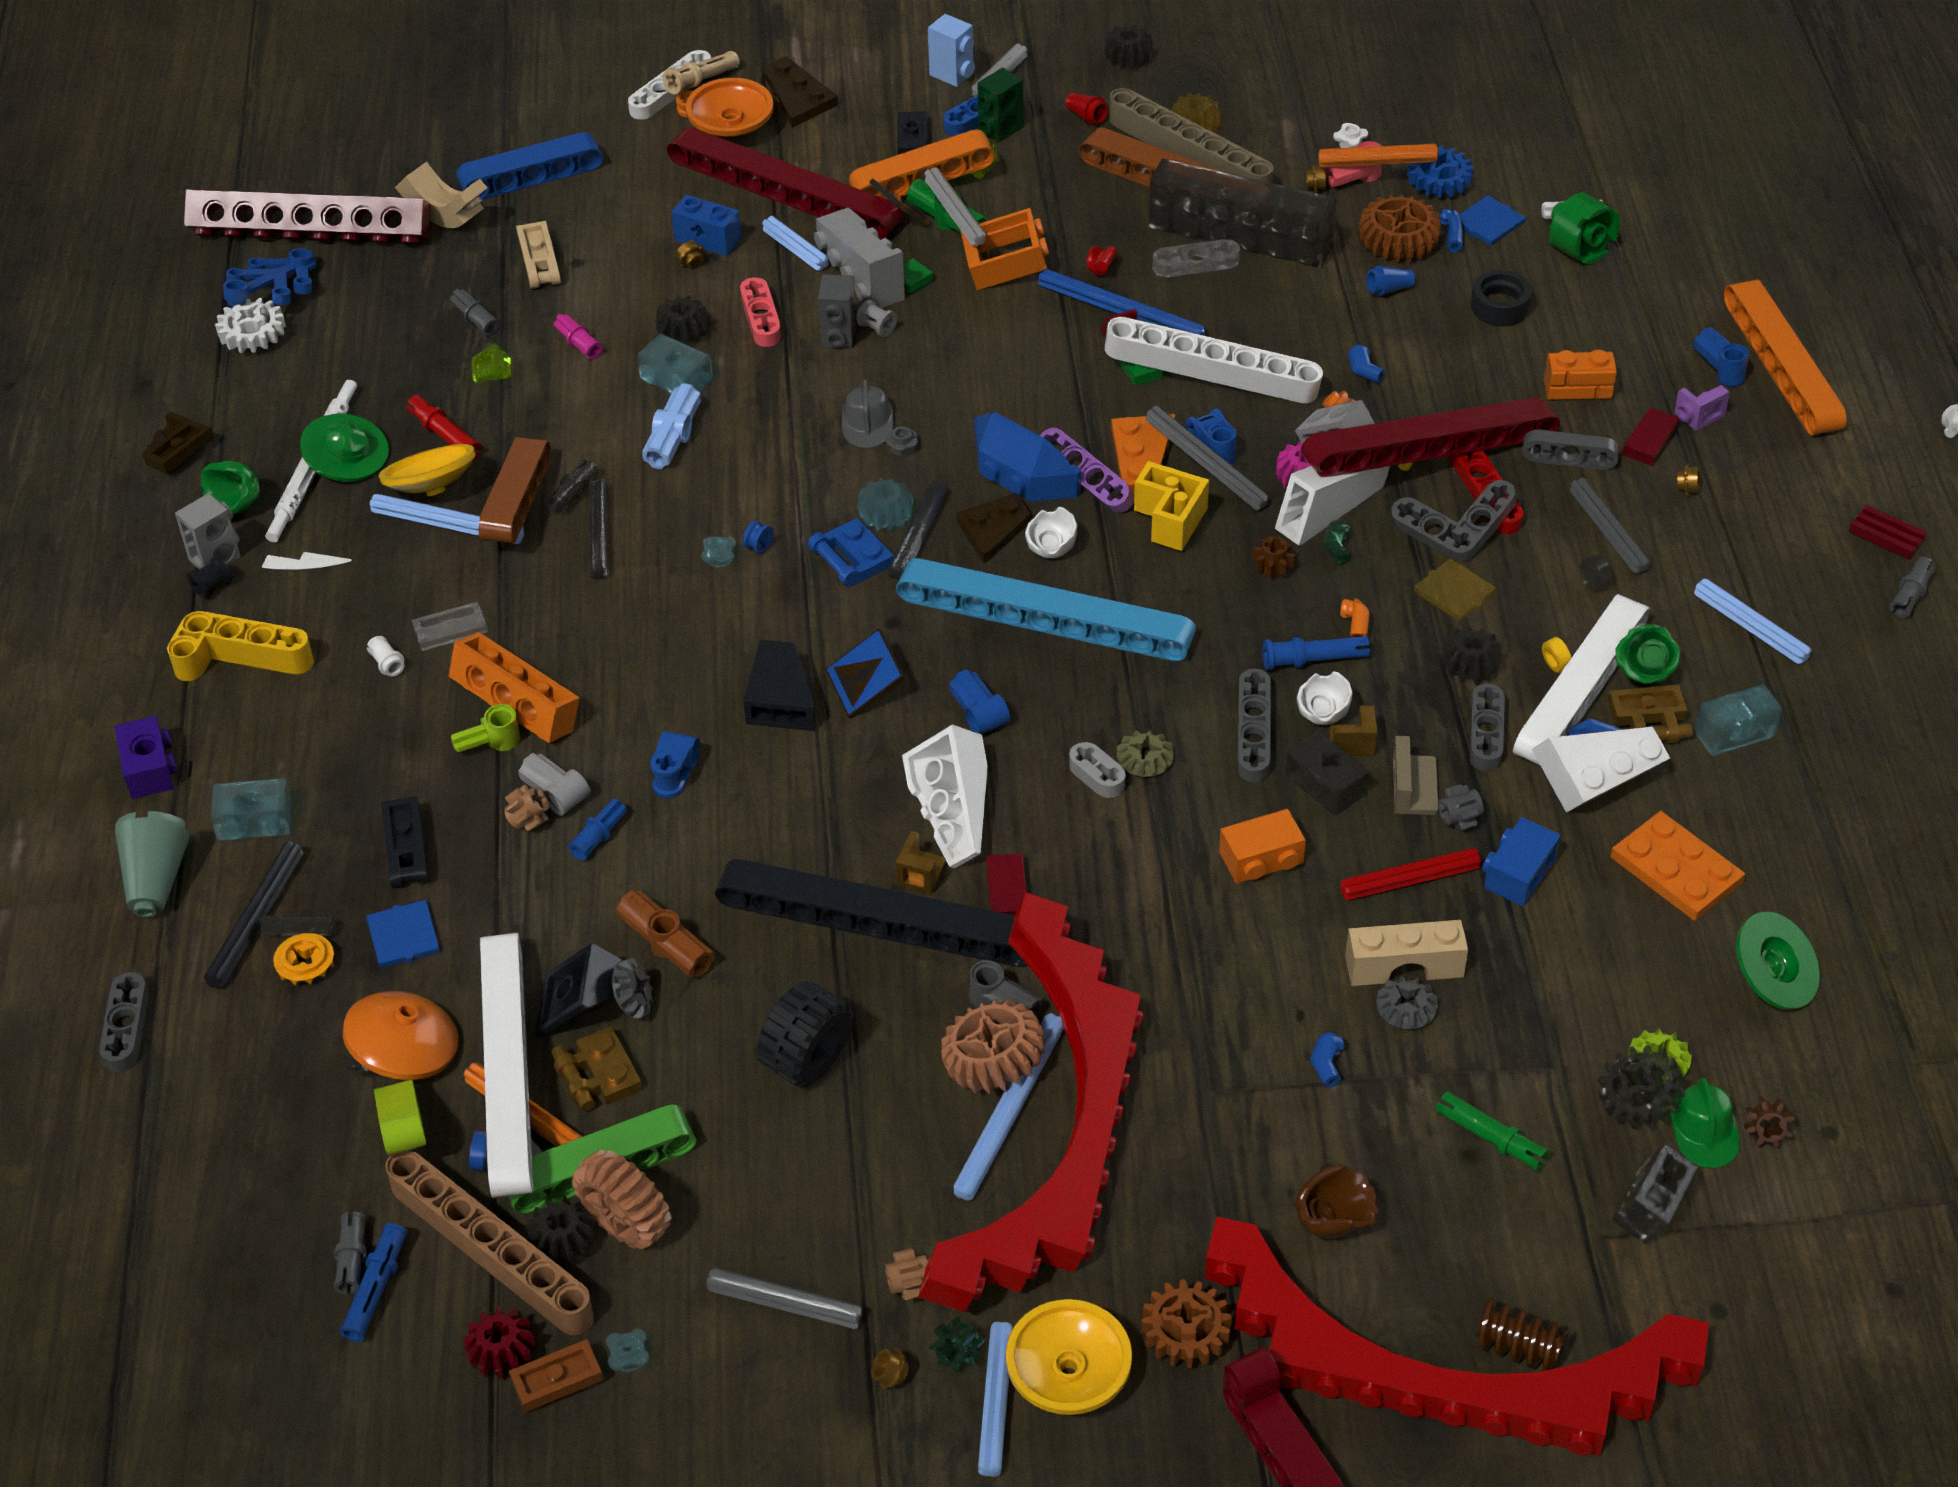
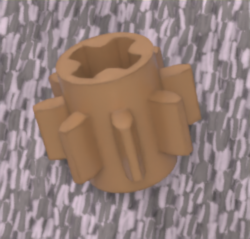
(526, 808)
(906, 1273)

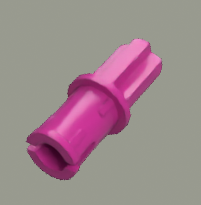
(578, 336)

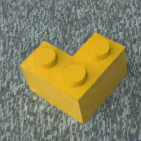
(1174, 502)

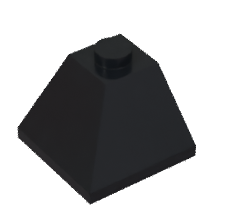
(576, 988)

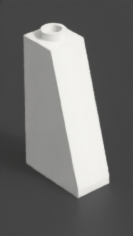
(1316, 501)

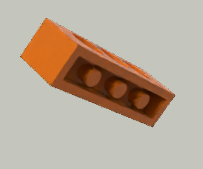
(506, 679)

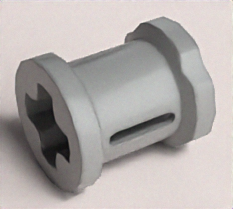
(876, 318)

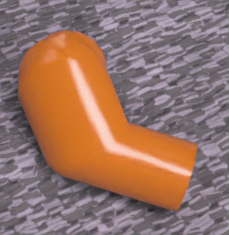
(1359, 615)

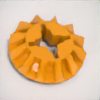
(305, 946)

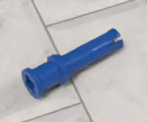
(1299, 652)

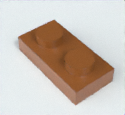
(556, 1375)

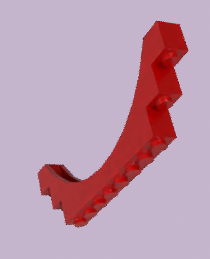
(1059, 1216)
(1549, 1407)

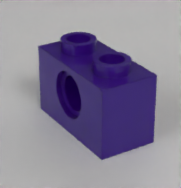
(145, 757)

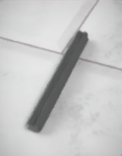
(1207, 458)

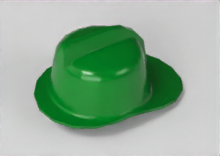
(1706, 1126)

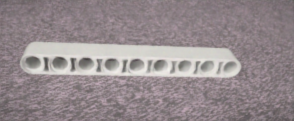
(505, 1066)

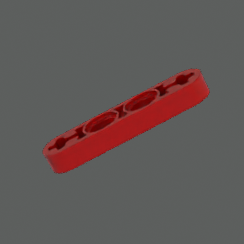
(1480, 463)

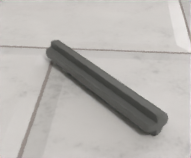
(1609, 526)
(785, 1298)

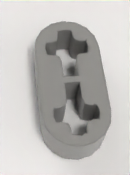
(1093, 772)

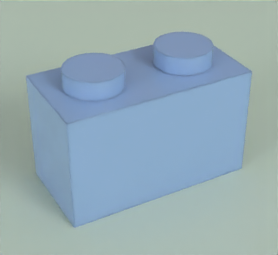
(951, 50)

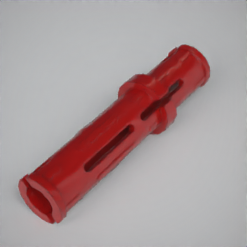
(435, 420)

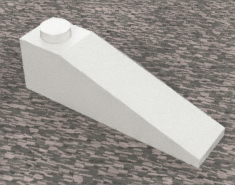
(950, 783)

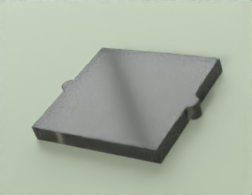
(899, 201)

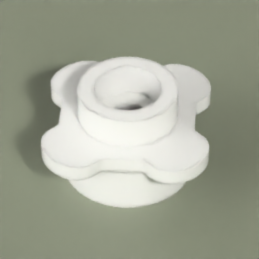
(1350, 135)
(1950, 421)

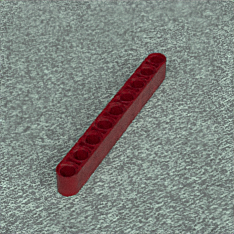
(779, 180)
(1426, 436)

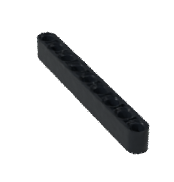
(868, 911)

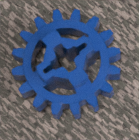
(1445, 175)

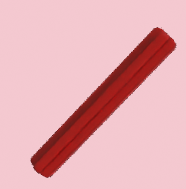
(1410, 874)

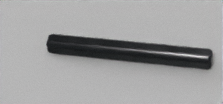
(251, 917)

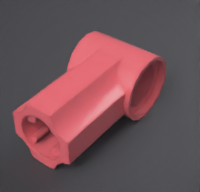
(1341, 175)

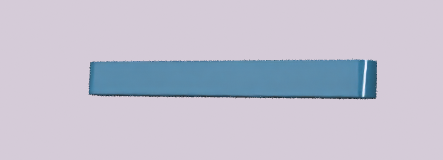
(1046, 609)

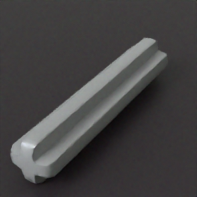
(1008, 61)

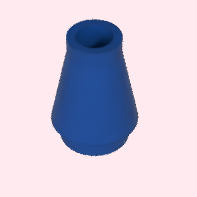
(1386, 280)

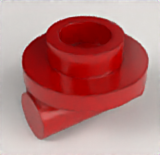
(1100, 260)

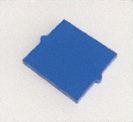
(1490, 220)
(402, 934)

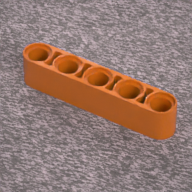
(952, 156)

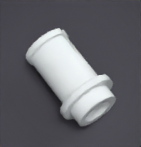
(388, 660)

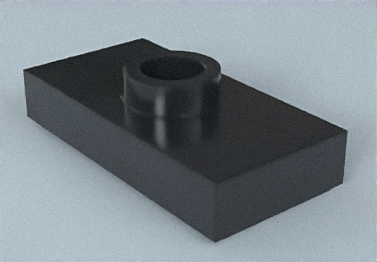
(911, 131)

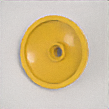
(428, 470)
(1073, 1337)

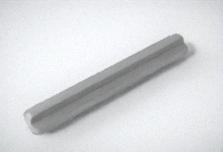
(955, 207)

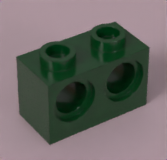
(1000, 105)

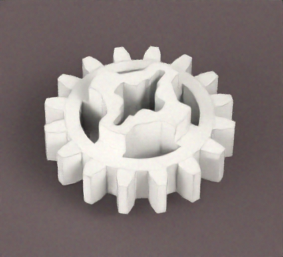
(249, 326)

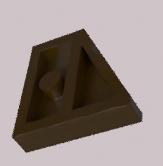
(176, 443)

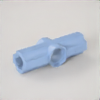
(671, 426)

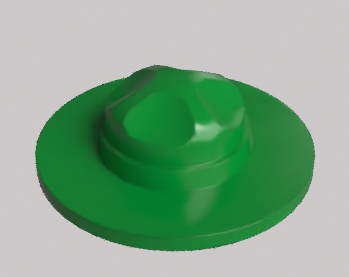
(344, 447)
(1777, 960)

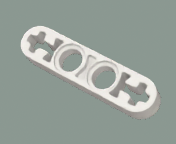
(647, 101)

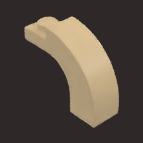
(447, 206)

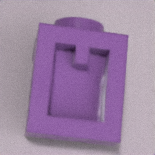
(1702, 409)

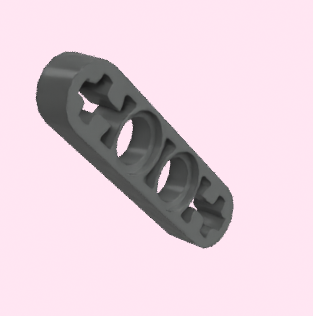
(1254, 725)

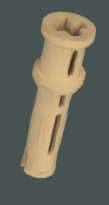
(692, 73)

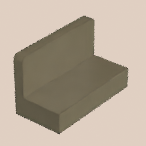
(1413, 780)

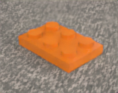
(1678, 865)

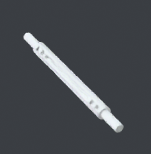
(304, 474)

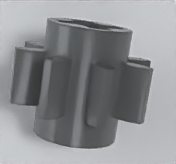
(1461, 807)

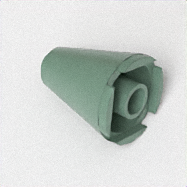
(149, 858)

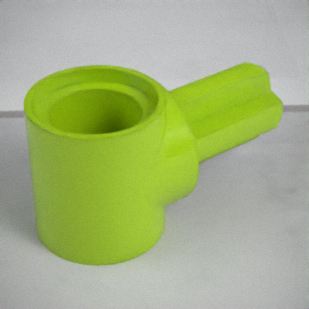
(497, 728)

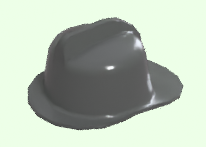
(867, 416)

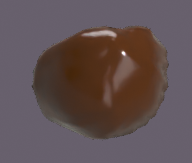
(1336, 1202)

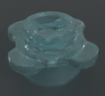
(718, 551)
(631, 1359)

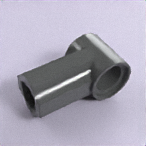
(989, 983)

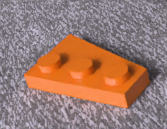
(1135, 445)

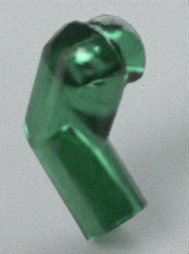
(1333, 540)

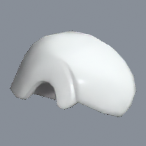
(1051, 533)
(1324, 698)

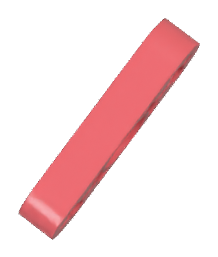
(758, 321)

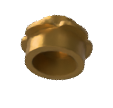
(1315, 178)
(690, 254)
(1689, 480)
(889, 1368)

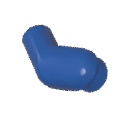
(1454, 229)

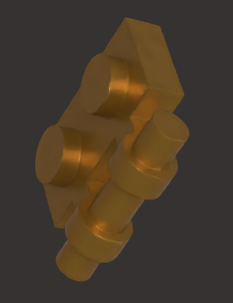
(1652, 705)
(607, 1063)

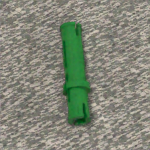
(1491, 1130)

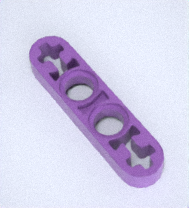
(1090, 466)

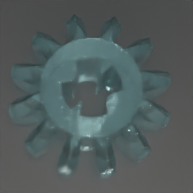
(885, 503)

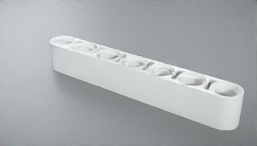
(1213, 360)
(1582, 677)

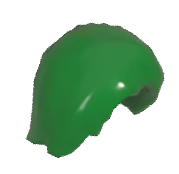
(232, 484)
(1648, 654)

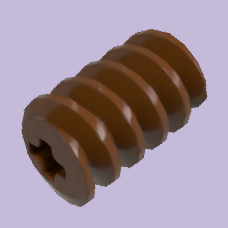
(1520, 1336)

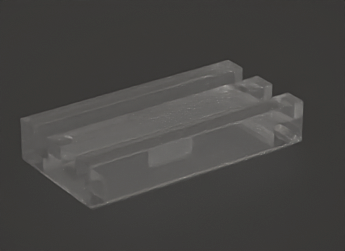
(449, 625)

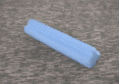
(795, 243)

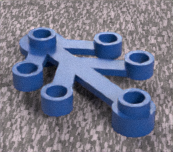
(299, 261)

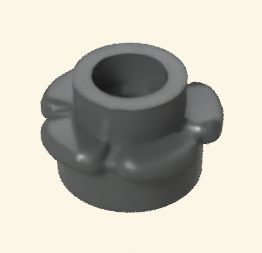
(902, 441)

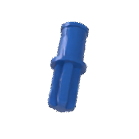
(597, 830)

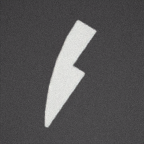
(307, 561)

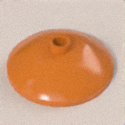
(729, 107)
(400, 1035)

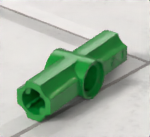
(925, 199)

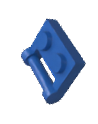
(858, 546)

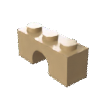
(1380, 949)

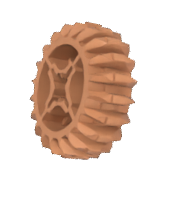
(992, 1046)
(621, 1199)

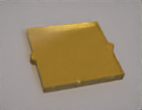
(1454, 589)

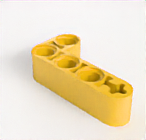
(238, 641)

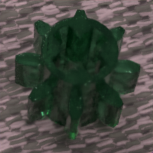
(956, 1344)

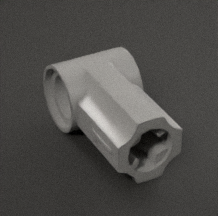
(561, 788)

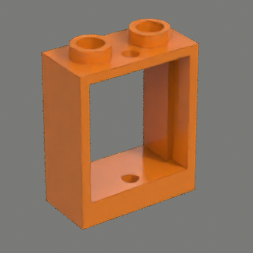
(1012, 265)

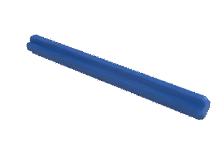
(1114, 302)

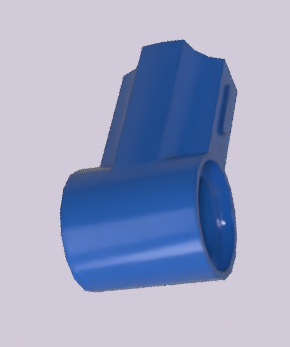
(1726, 357)
(981, 708)

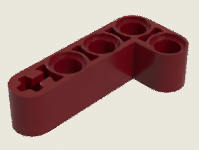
(1271, 1425)

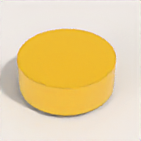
(1556, 654)

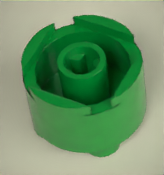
(1583, 227)

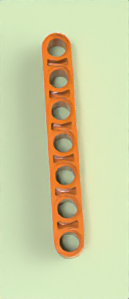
(1785, 357)

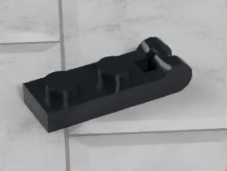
(404, 840)

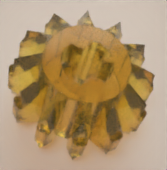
(1199, 110)

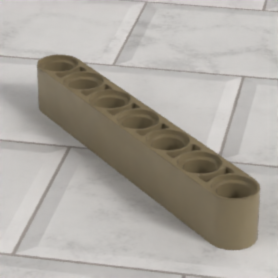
(1183, 137)

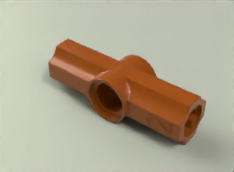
(665, 934)

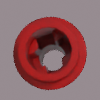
(1088, 107)

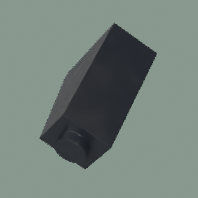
(778, 689)

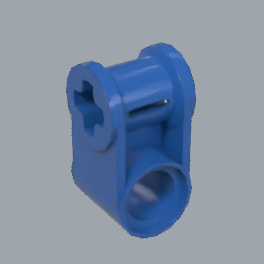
(1215, 433)
(673, 763)

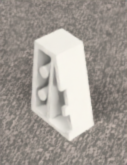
(1595, 763)

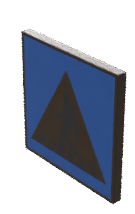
(865, 673)

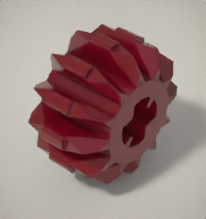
(499, 1342)

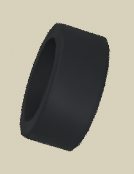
(1501, 312)

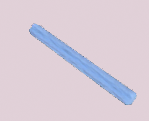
(1003, 1118)

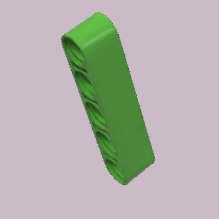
(641, 1140)

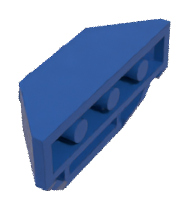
(1023, 460)

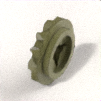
(1155, 762)

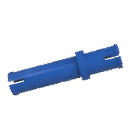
(380, 1266)

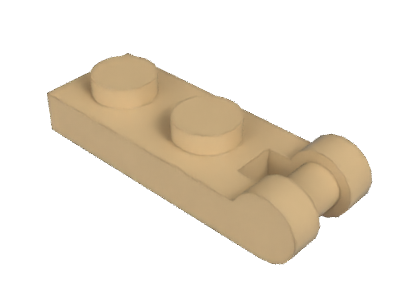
(538, 254)

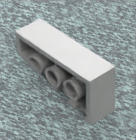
(861, 254)

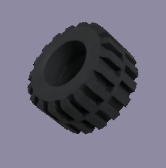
(804, 1033)

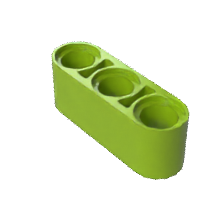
(399, 1117)

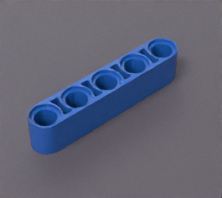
(532, 165)

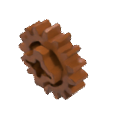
(1186, 1323)

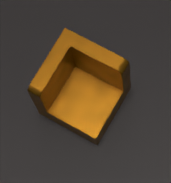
(1360, 738)
(918, 868)

